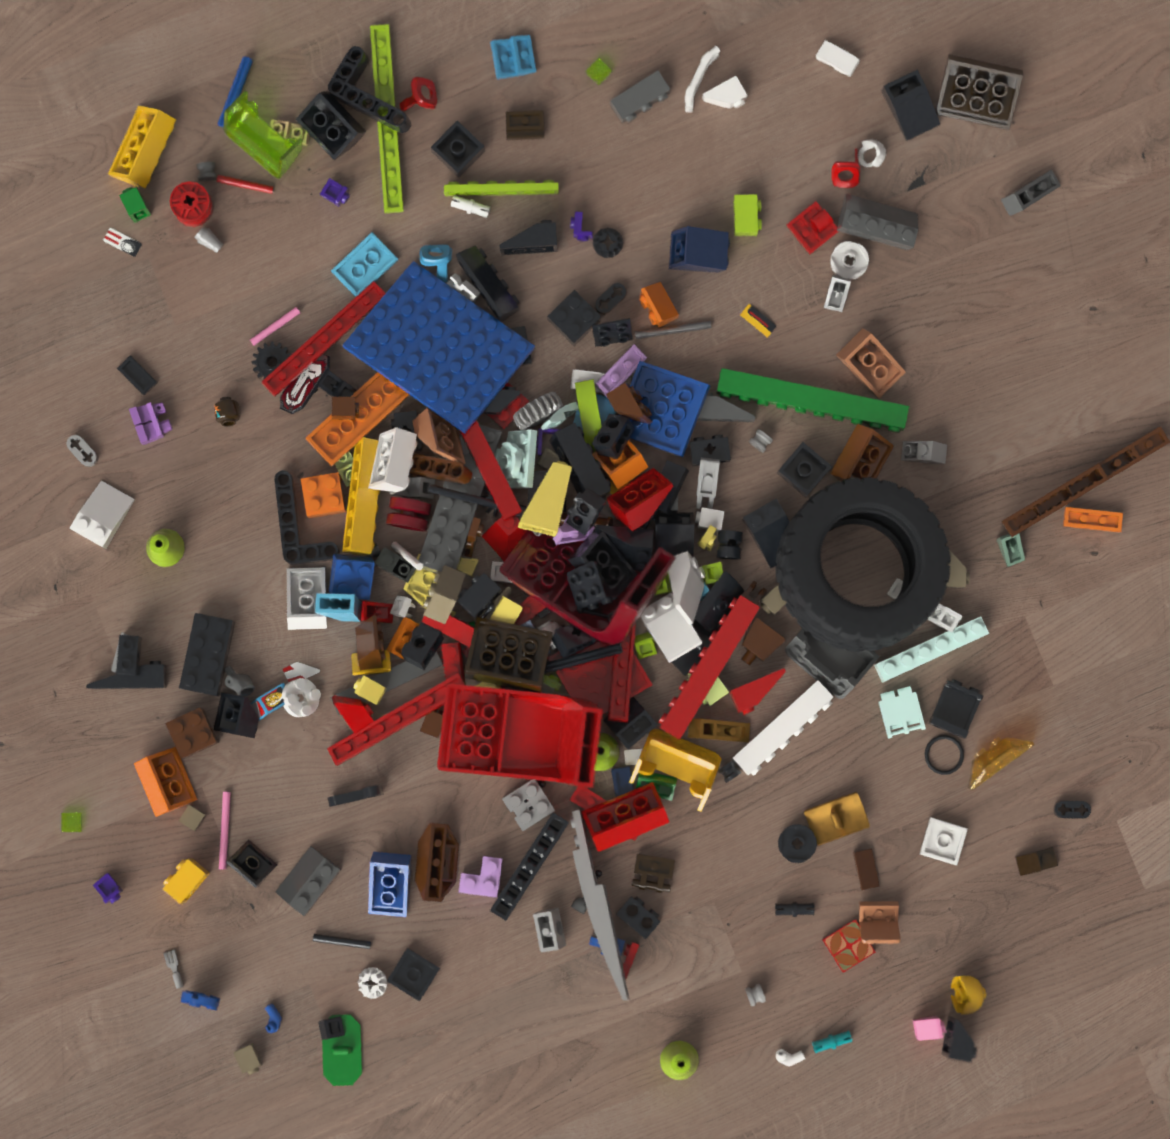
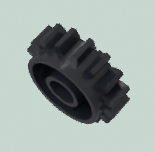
(265, 355)

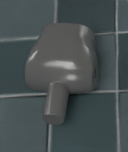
(239, 682)

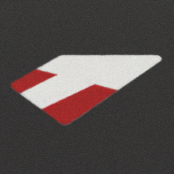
(299, 670)

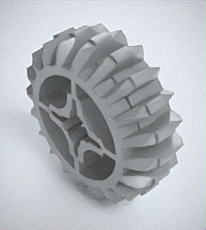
(537, 411)

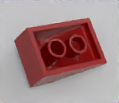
(639, 499)
(752, 693)

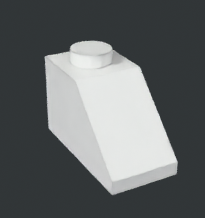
(726, 94)

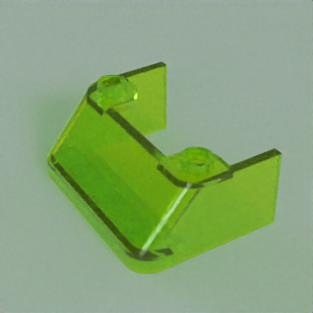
(259, 138)

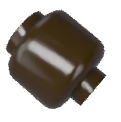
(227, 411)

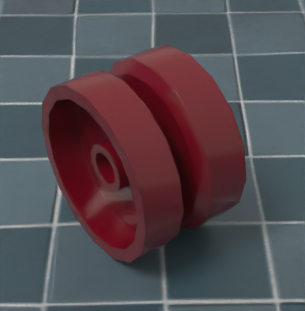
(409, 513)

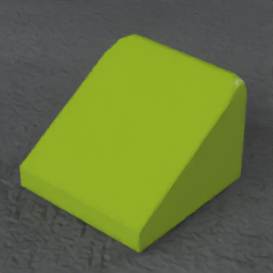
(644, 645)

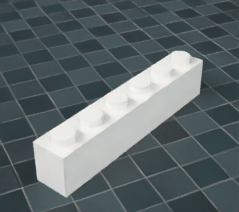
(782, 728)

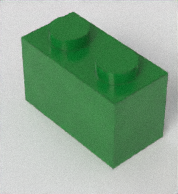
(134, 204)

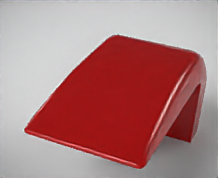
(519, 735)

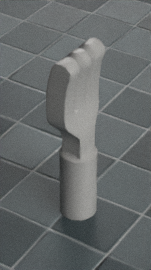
(172, 962)

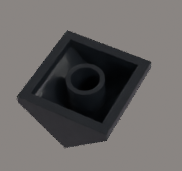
(251, 863)

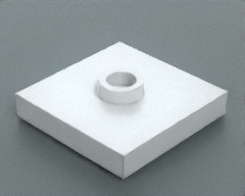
(943, 841)

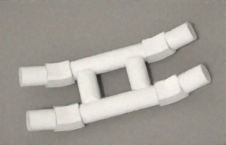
(706, 60)

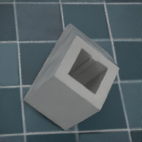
(924, 452)

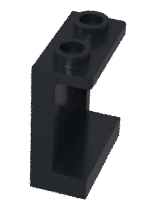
(956, 708)

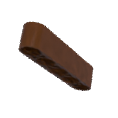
(436, 469)

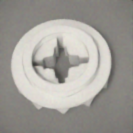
(377, 977)

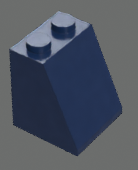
(699, 250)

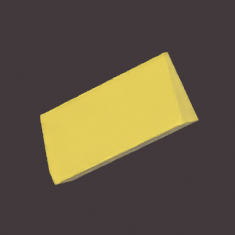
(506, 611)

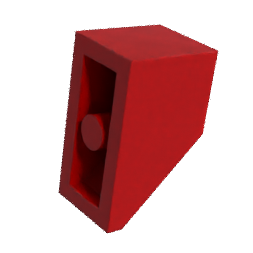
(354, 712)

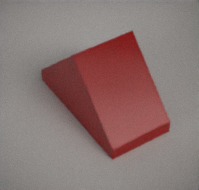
(377, 609)

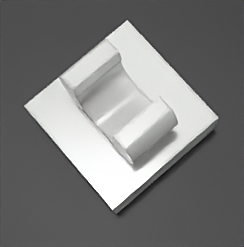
(401, 606)

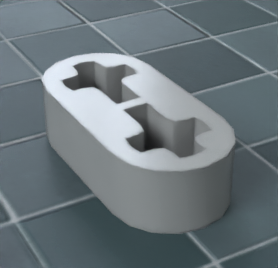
(85, 447)

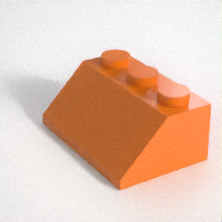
(165, 781)

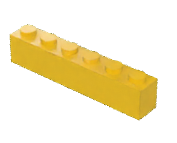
(361, 501)

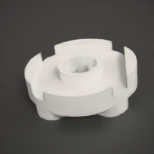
(853, 250)
(291, 699)

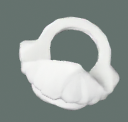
(880, 150)

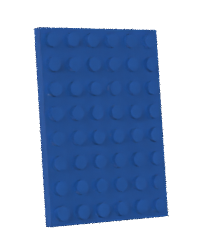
(438, 347)

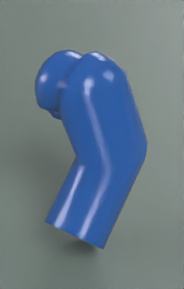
(274, 1020)

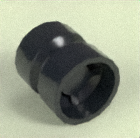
(731, 551)

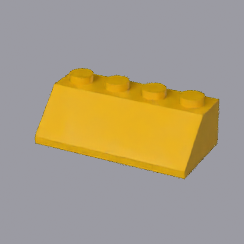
(142, 146)

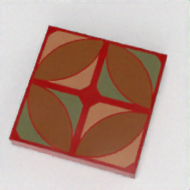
(847, 946)

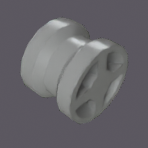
(760, 441)
(755, 995)

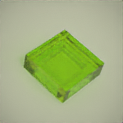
(71, 822)

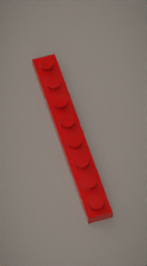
(323, 339)
(392, 722)

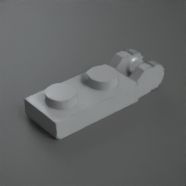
(707, 481)

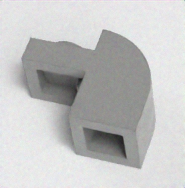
(416, 489)

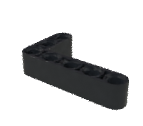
(363, 98)
(292, 526)

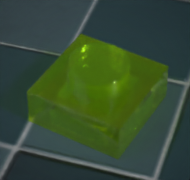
(598, 71)
(552, 681)

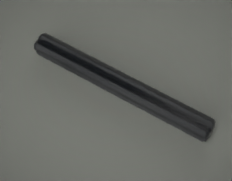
(583, 657)

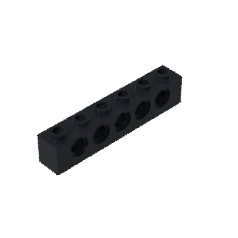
(529, 866)

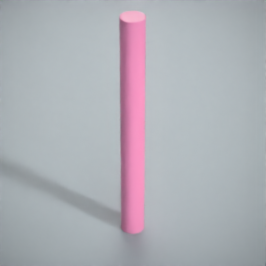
(224, 830)

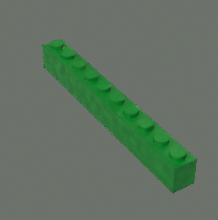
(812, 399)

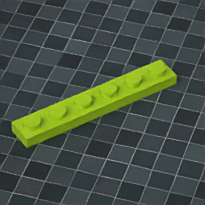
(529, 187)

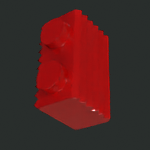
(452, 659)

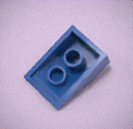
(389, 884)

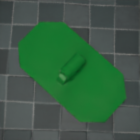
(343, 1054)

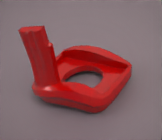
(417, 96)
(853, 167)

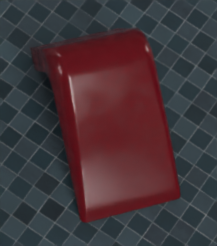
(542, 570)

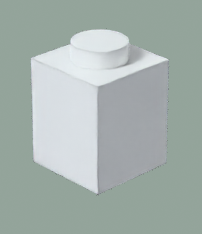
(709, 517)

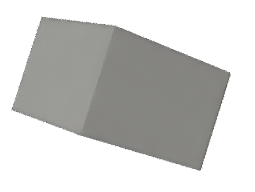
(837, 293)

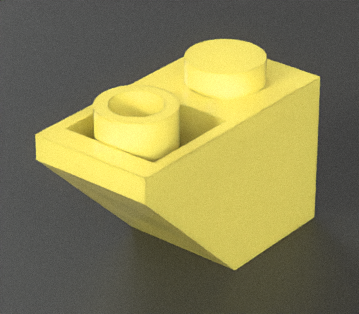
(369, 690)

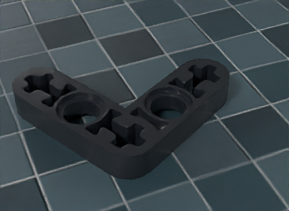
(364, 793)

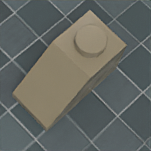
(958, 575)

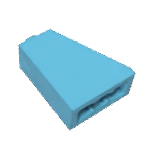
(339, 606)

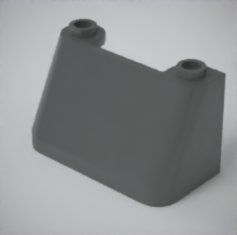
(833, 667)

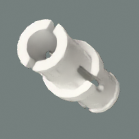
(470, 206)

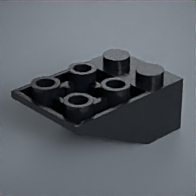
(911, 105)

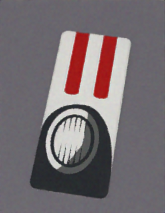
(122, 242)

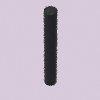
(341, 941)

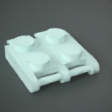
(901, 711)

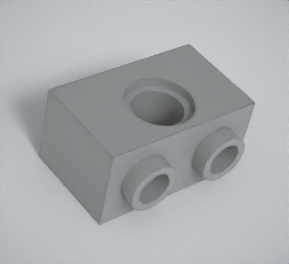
(549, 929)

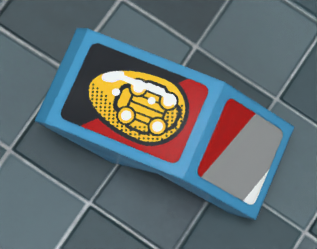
(269, 702)

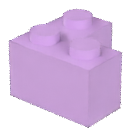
(485, 884)

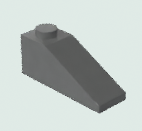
(1030, 193)
(721, 410)

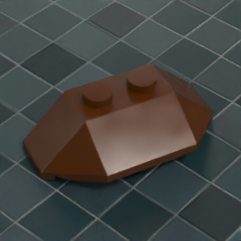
(436, 862)

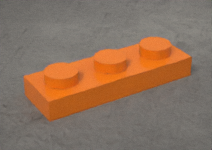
(1092, 519)

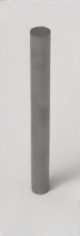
(673, 329)

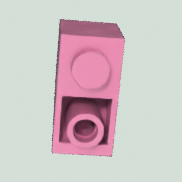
(929, 1028)

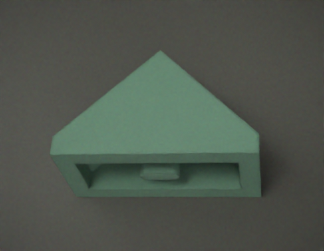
(1011, 549)

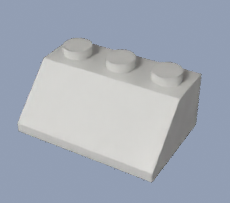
(393, 460)

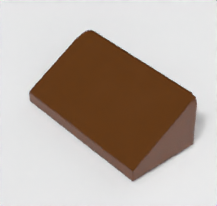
(866, 869)

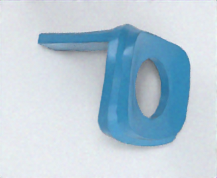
(439, 261)

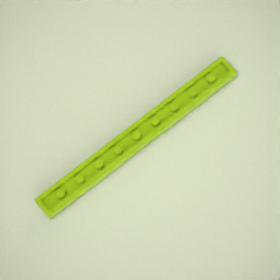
(387, 136)

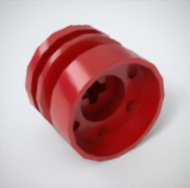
(198, 212)

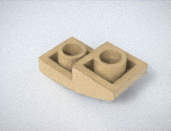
(290, 130)

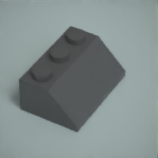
(307, 881)

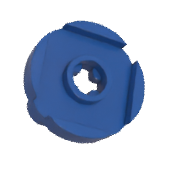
(198, 999)

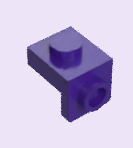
(335, 192)
(576, 224)
(108, 889)

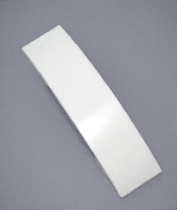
(942, 616)

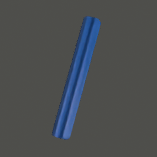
(237, 85)

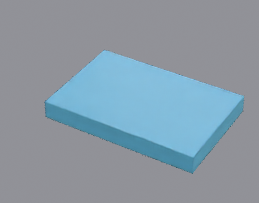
(364, 264)

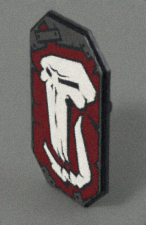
(304, 386)

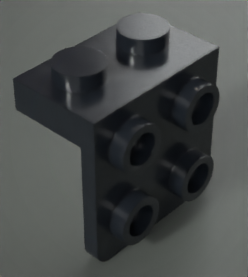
(589, 587)

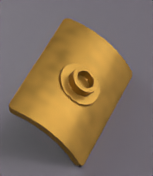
(837, 818)

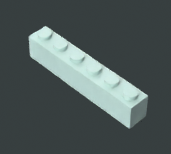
(931, 649)

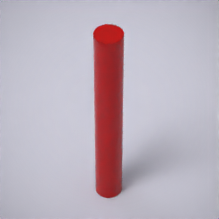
(245, 184)

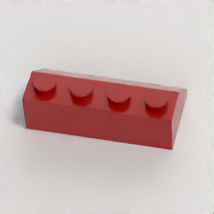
(625, 817)

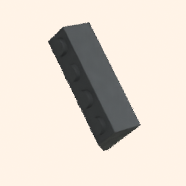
(878, 222)

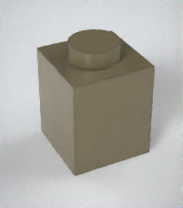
(772, 601)
(248, 1059)

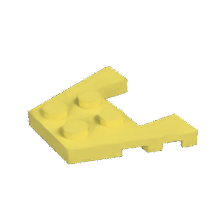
(421, 580)

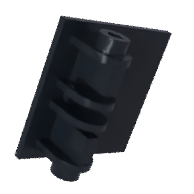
(612, 332)

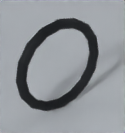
(927, 755)

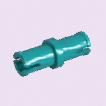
(832, 1041)

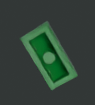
(664, 784)

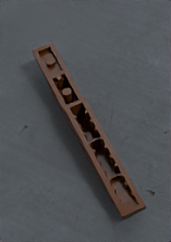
(1085, 481)

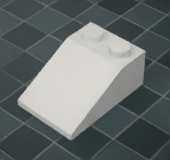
(102, 514)
(687, 585)
(301, 598)
(669, 628)

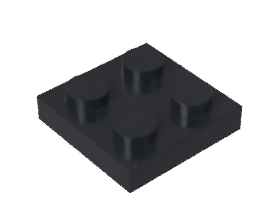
(413, 974)

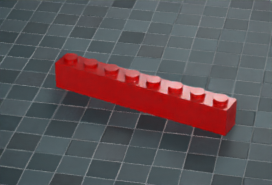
(709, 667)

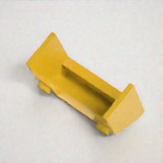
(680, 760)

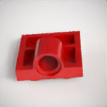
(813, 227)

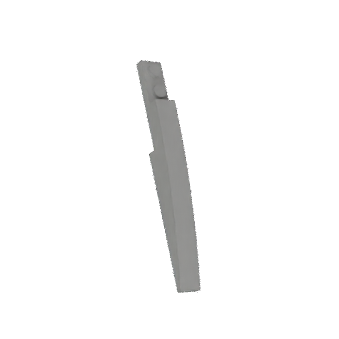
(597, 904)

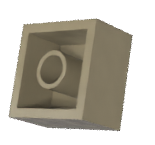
(443, 594)

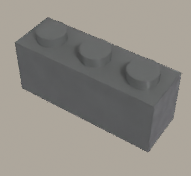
(640, 97)

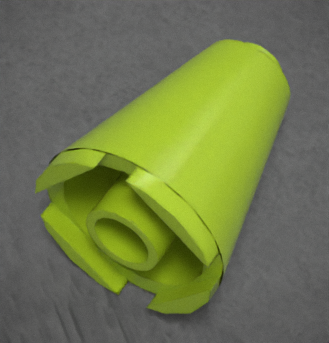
(169, 552)
(610, 755)
(679, 1051)

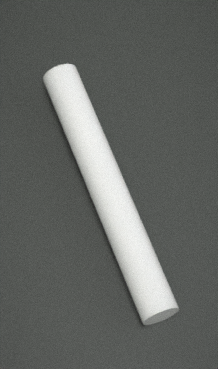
(407, 556)

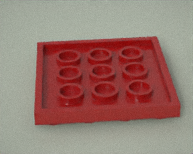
(593, 678)

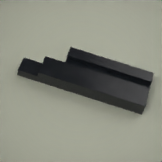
(676, 475)

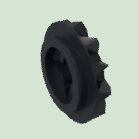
(601, 248)

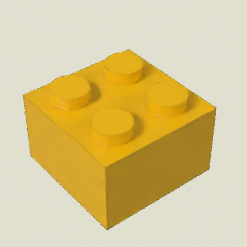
(186, 880)

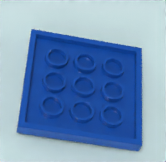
(673, 404)

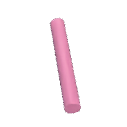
(276, 325)

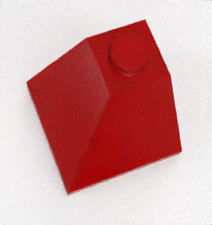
(504, 536)

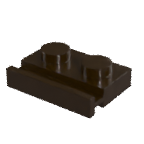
(525, 125)

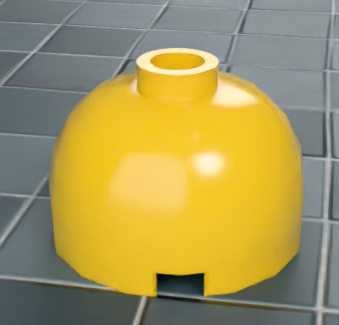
(968, 994)

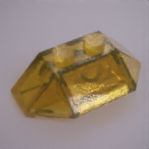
(995, 758)

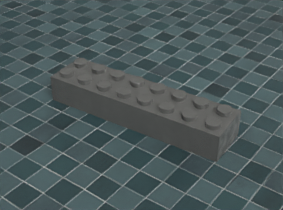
(454, 517)

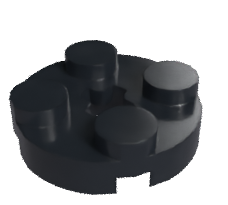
(805, 851)

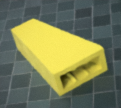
(547, 504)

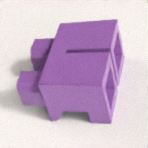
(147, 422)

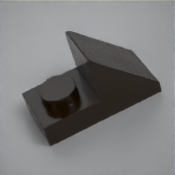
(1036, 861)

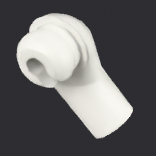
(789, 1059)

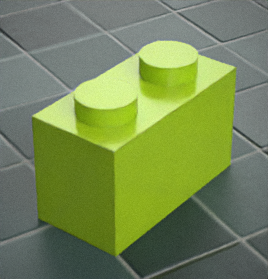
(746, 215)

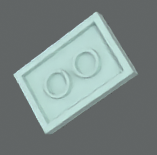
(527, 441)

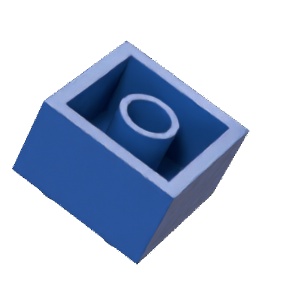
(352, 575)

